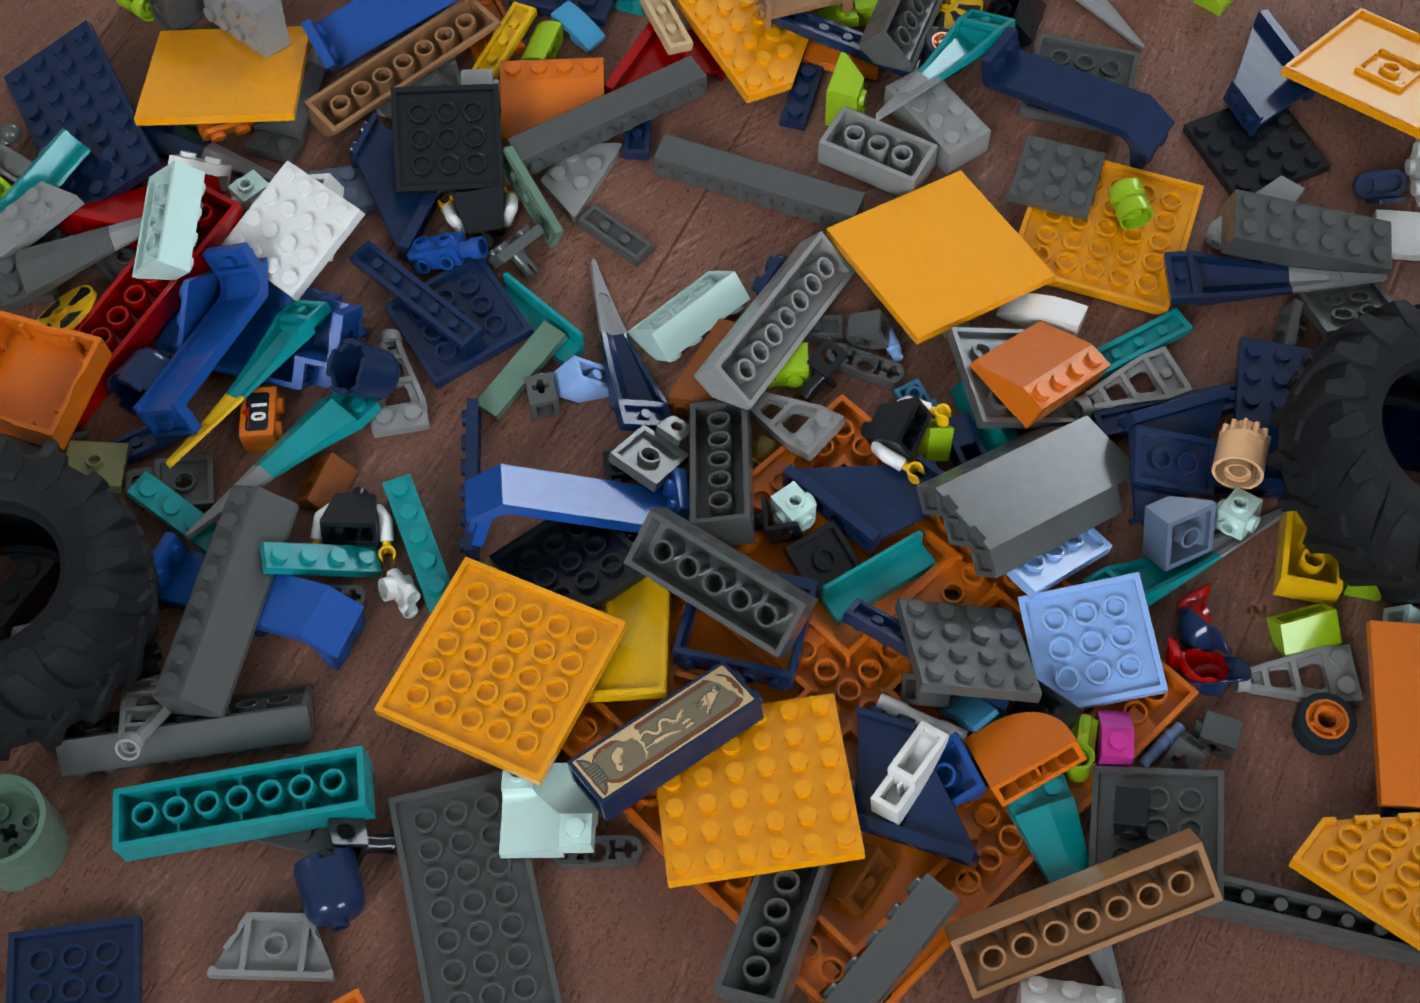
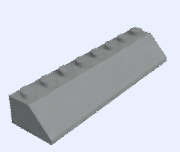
(775, 323)

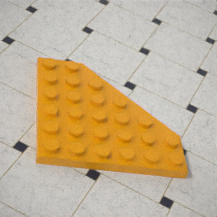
(753, 58)
(1370, 867)

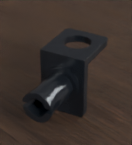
(821, 372)
(764, 522)
(361, 841)

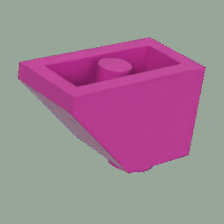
(1114, 739)

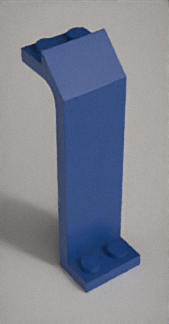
(365, 27)
(243, 291)
(566, 499)
(293, 607)

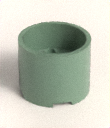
(30, 835)

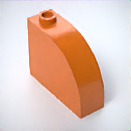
(1023, 753)

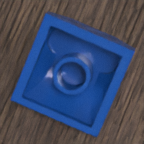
(960, 772)

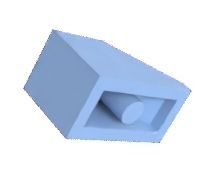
(580, 380)

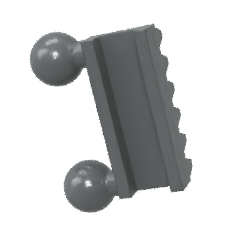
(12, 162)

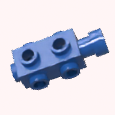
(445, 251)

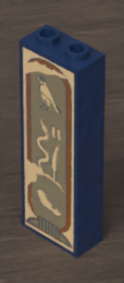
(666, 740)

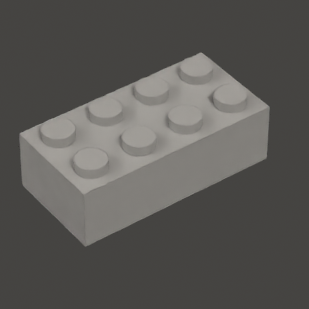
(253, 22)
(943, 120)
(876, 152)

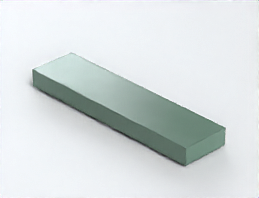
(531, 196)
(525, 363)

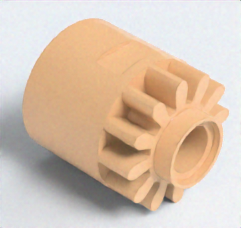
(1241, 454)

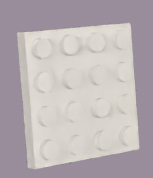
(296, 228)

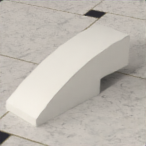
(1053, 310)
(909, 773)

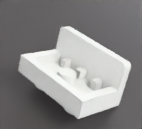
(209, 165)

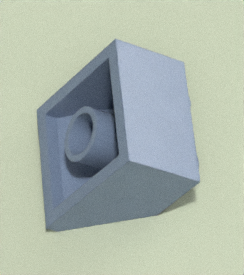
(1178, 530)

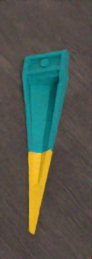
(284, 337)

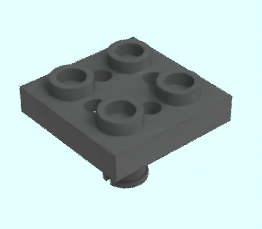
(515, 250)

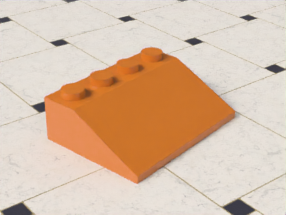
(545, 89)
(1040, 370)

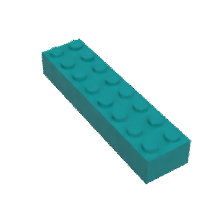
(242, 803)

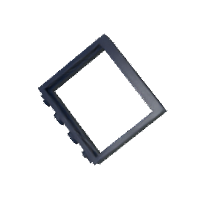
(773, 677)

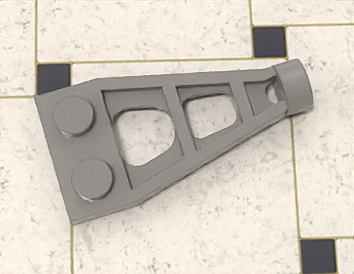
(1159, 368)
(406, 416)
(812, 435)
(1336, 669)
(138, 732)

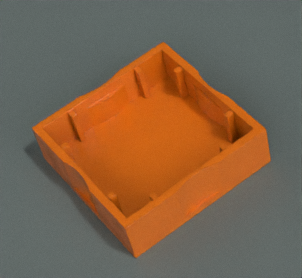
(46, 378)

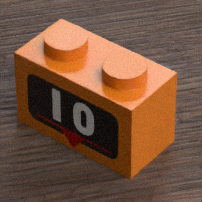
(261, 419)

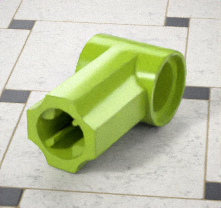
(1085, 733)

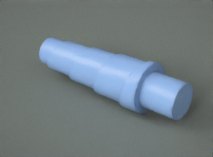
(894, 347)
(1162, 744)

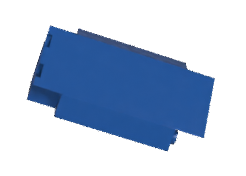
(303, 368)

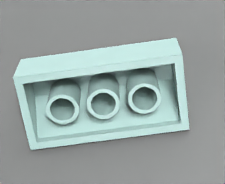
(169, 222)
(690, 315)

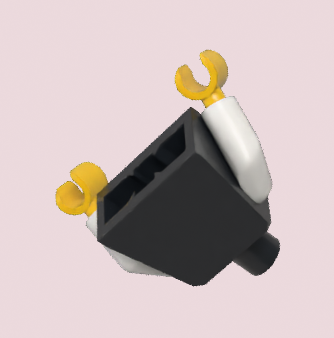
(481, 212)
(899, 430)
(355, 521)

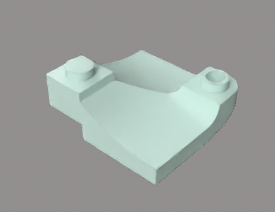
(547, 817)

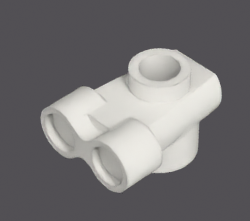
(401, 589)

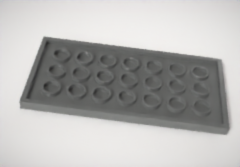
(469, 909)

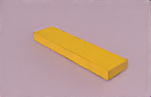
(506, 37)

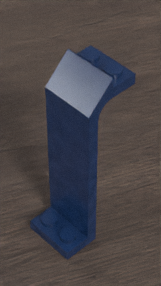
(1078, 96)

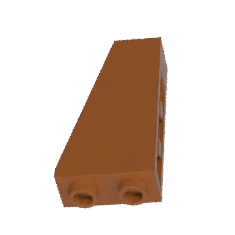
(687, 388)

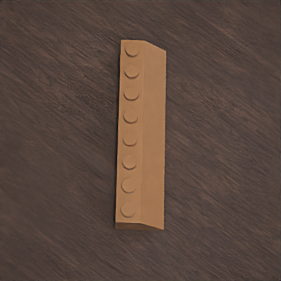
(399, 66)
(1083, 912)

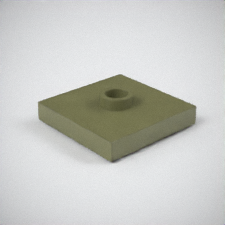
(102, 457)

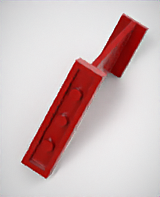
(650, 56)
(115, 210)

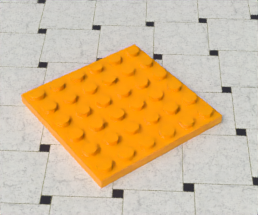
(1110, 261)
(502, 670)
(764, 800)

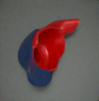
(1196, 622)
(1204, 670)

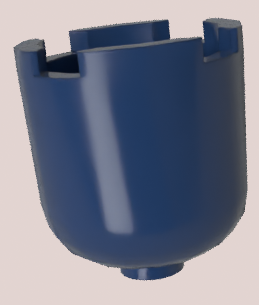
(362, 370)
(136, 376)
(330, 888)

